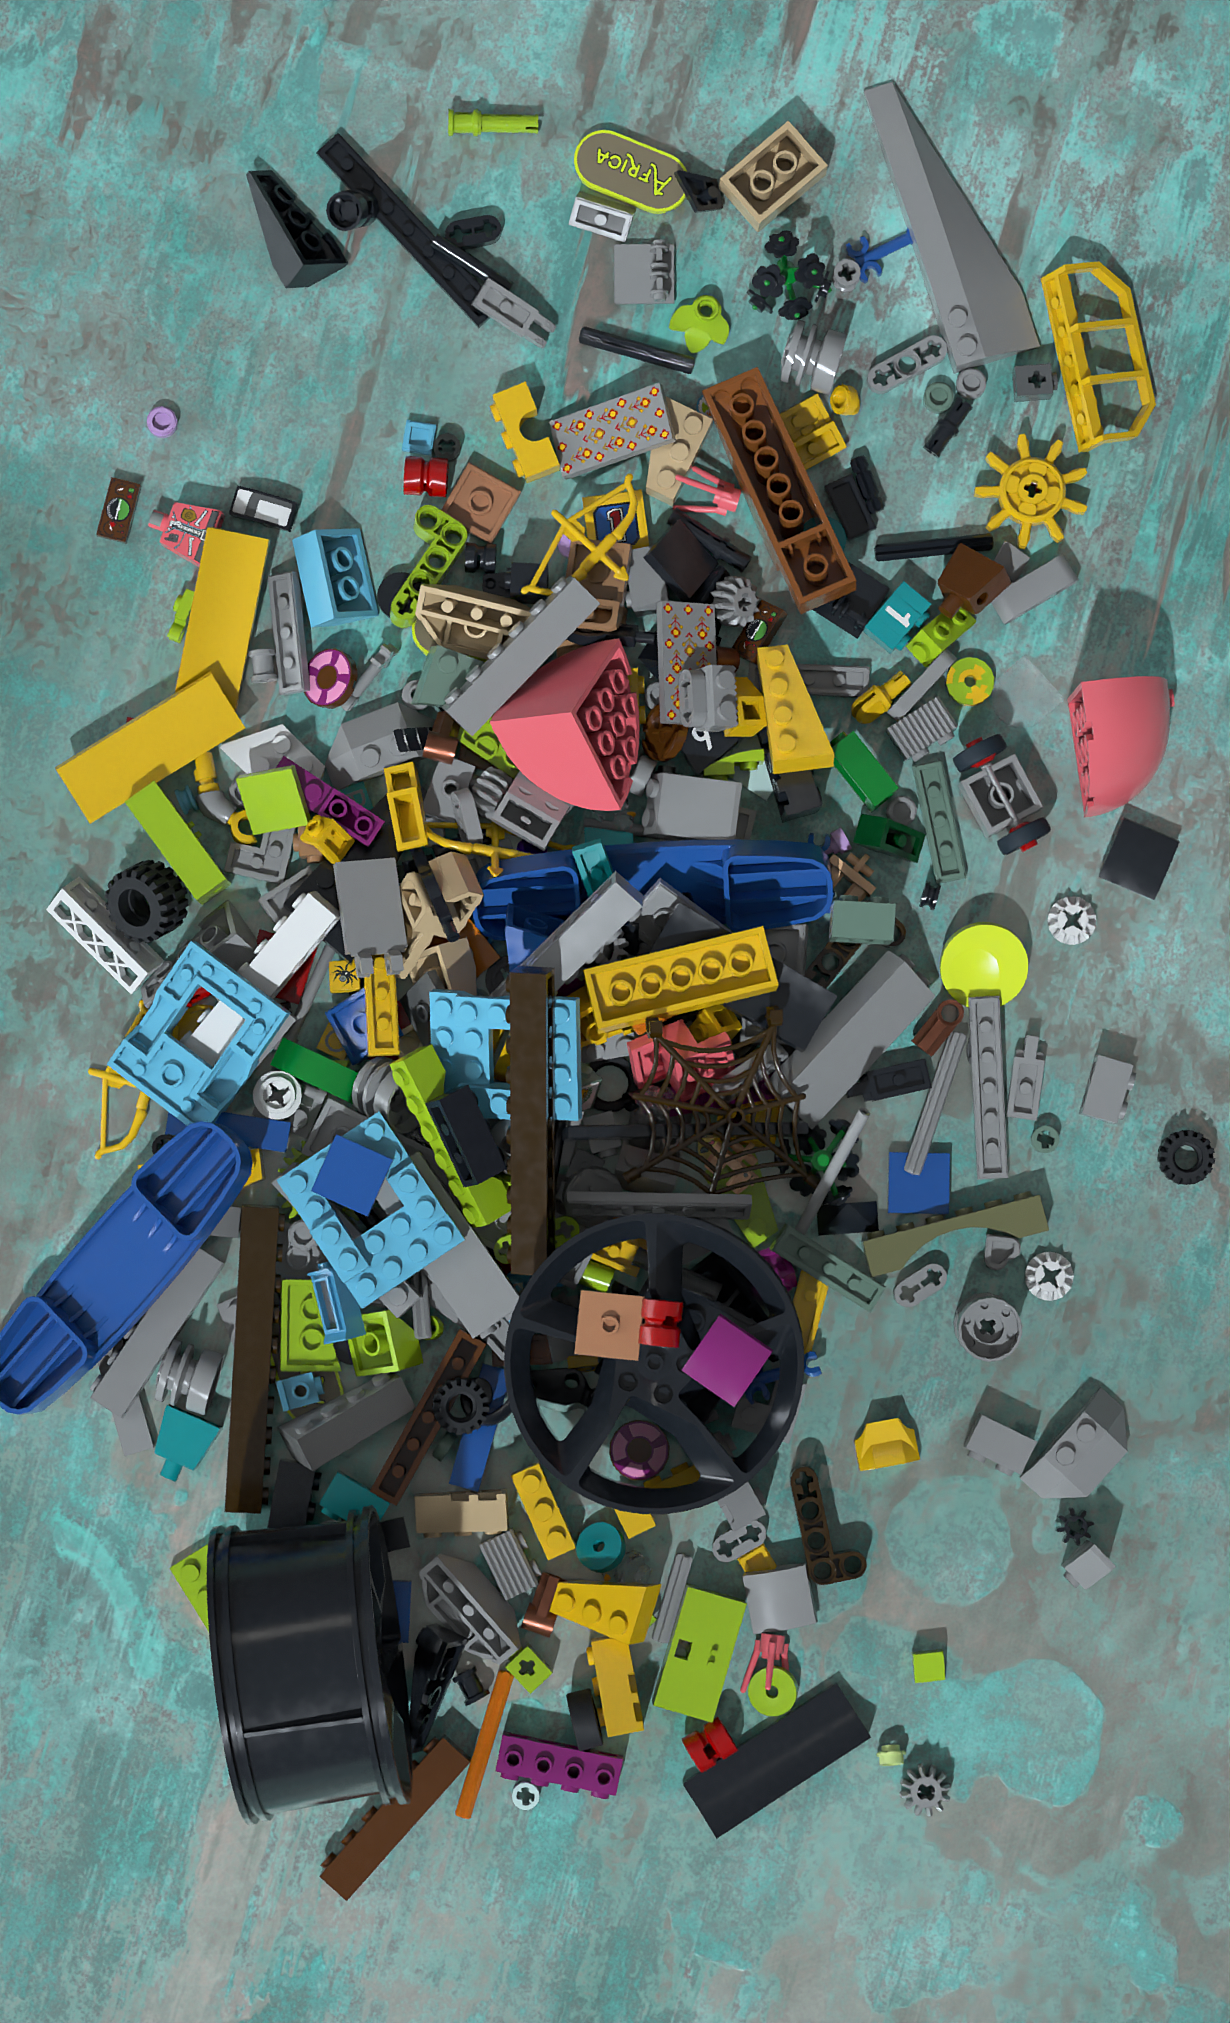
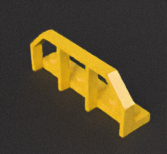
(1072, 356)

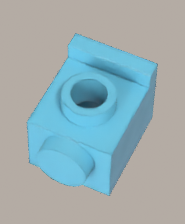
(290, 1399)

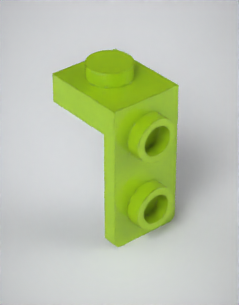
(939, 635)

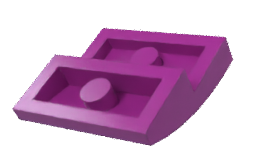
(727, 1360)

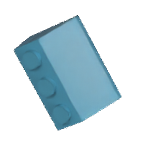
(335, 577)

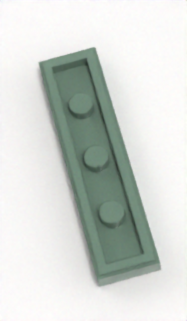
(939, 822)
(827, 1267)

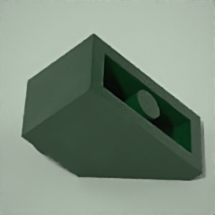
(889, 837)

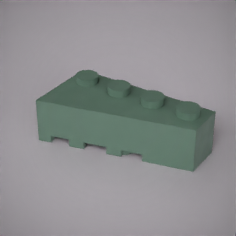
(441, 674)

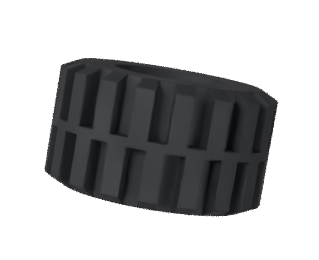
(132, 912)

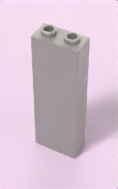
(854, 1036)
(467, 1273)

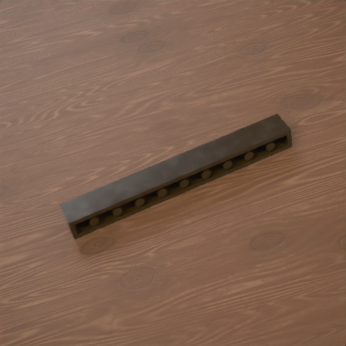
(531, 1116)
(252, 1358)

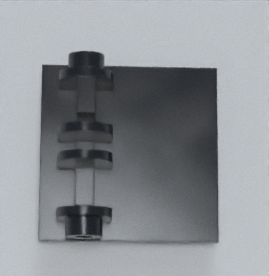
(855, 609)

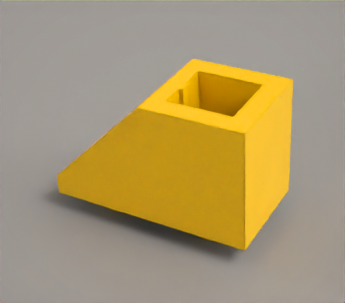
(750, 710)

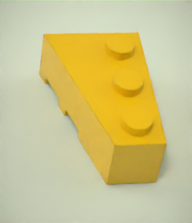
(608, 1607)
(616, 1686)

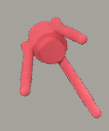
(725, 494)
(771, 1648)

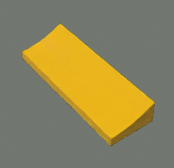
(223, 610)
(150, 747)
(680, 979)

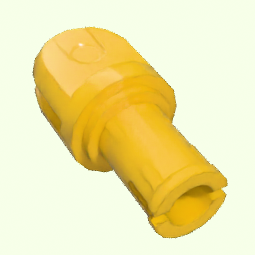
(879, 698)

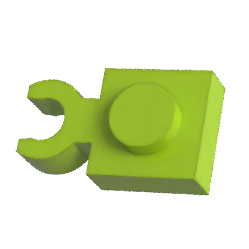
(182, 608)

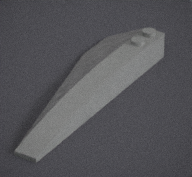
(965, 277)

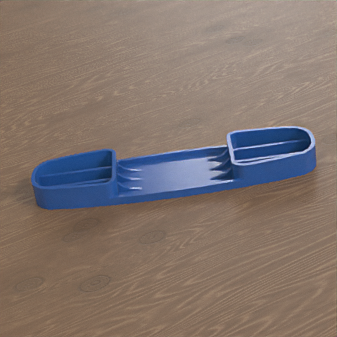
(729, 879)
(121, 1265)

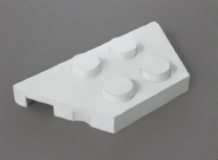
(266, 748)

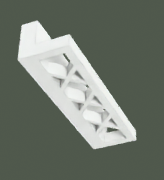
(91, 910)

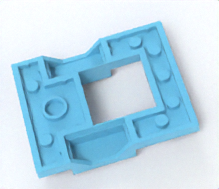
(464, 1043)
(173, 1072)
(394, 1246)

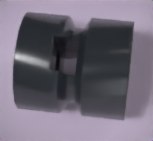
(352, 209)

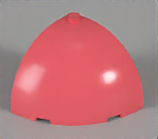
(575, 727)
(1118, 737)

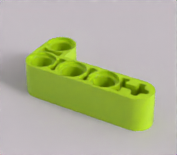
(424, 571)

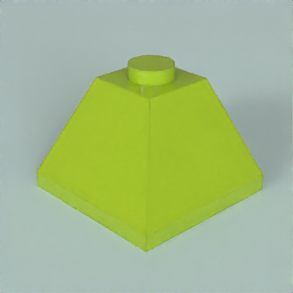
(385, 1346)

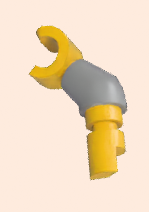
(213, 802)

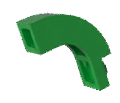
(315, 1069)

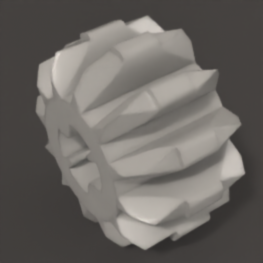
(735, 601)
(490, 791)
(927, 1779)

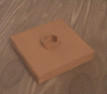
(481, 502)
(609, 1325)

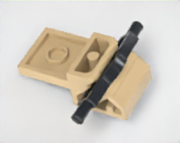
(436, 902)

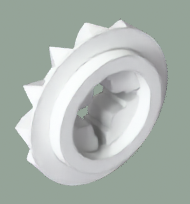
(1057, 920)
(263, 1091)
(1046, 1290)

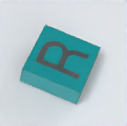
(358, 794)

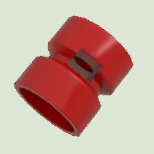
(426, 476)
(660, 1323)
(721, 1744)

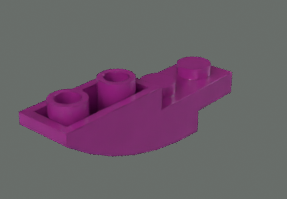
(335, 805)

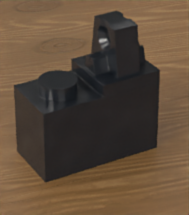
(509, 583)

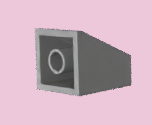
(691, 808)

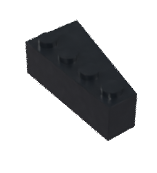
(793, 791)

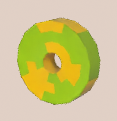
(969, 668)

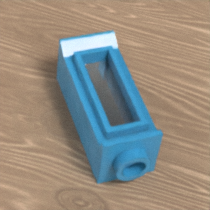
(336, 1305)

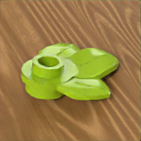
(700, 328)

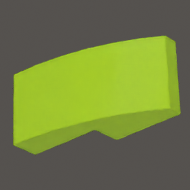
(724, 767)

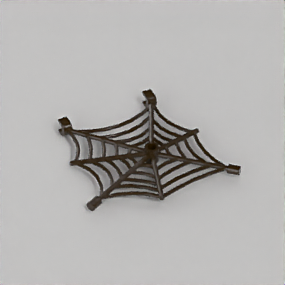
(654, 1030)

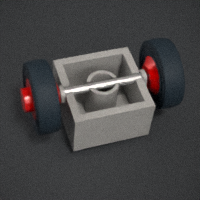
(1000, 795)

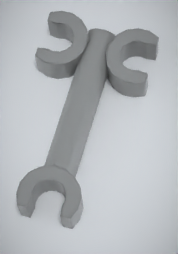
(379, 661)

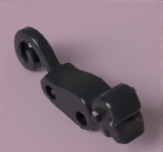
(549, 1391)

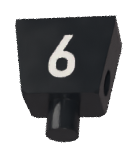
(706, 748)

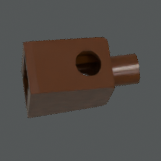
(970, 582)

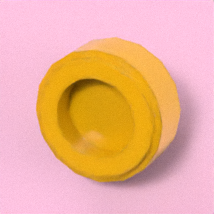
(845, 400)

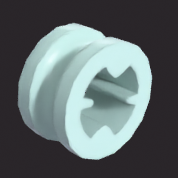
(518, 1801)

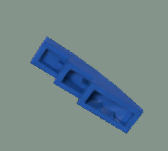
(254, 1131)
(476, 1446)

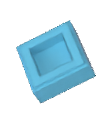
(419, 437)

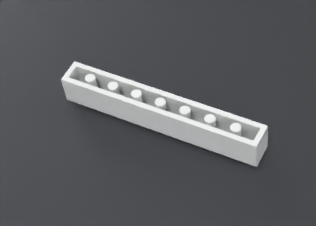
(269, 971)

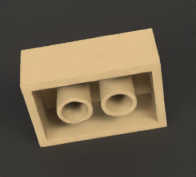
(773, 176)

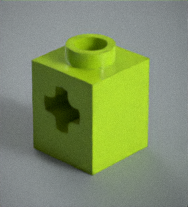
(528, 1680)

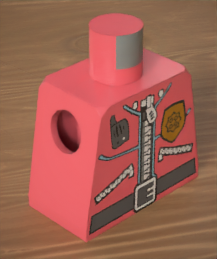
(186, 529)

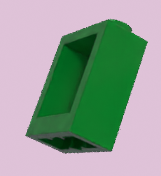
(862, 771)

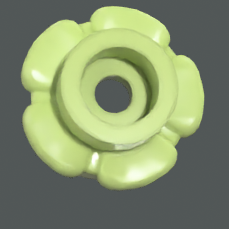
(891, 1755)

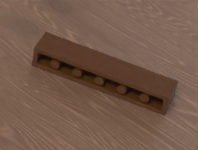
(422, 1425)
(390, 1823)

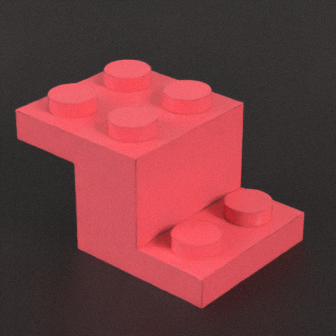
(642, 1058)

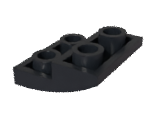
(1139, 858)

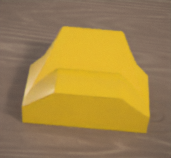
(886, 1445)

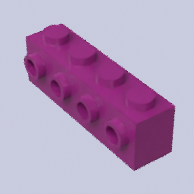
(559, 1764)

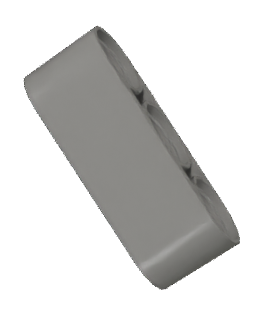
(1034, 589)

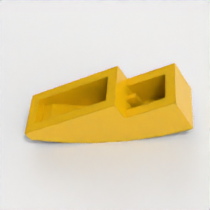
(406, 806)

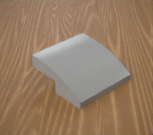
(780, 1598)

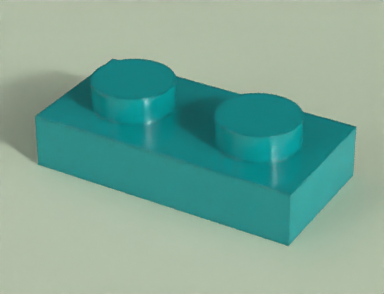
(592, 864)

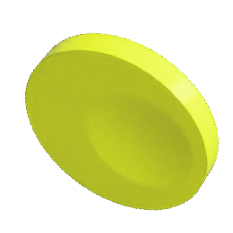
(983, 962)

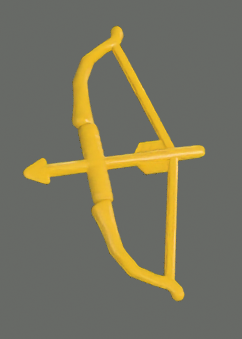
(575, 532)
(494, 832)
(113, 1079)

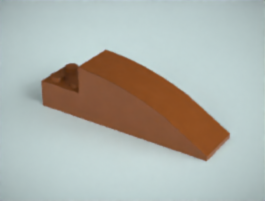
(779, 491)

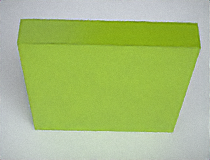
(273, 799)

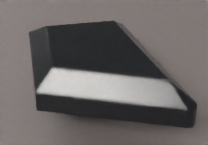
(700, 191)

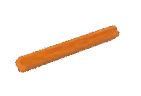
(484, 1744)

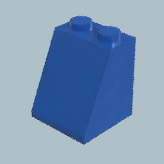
(526, 932)

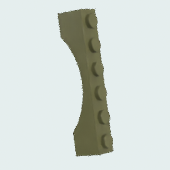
(892, 1251)

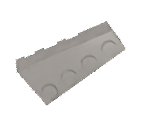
(346, 1420)

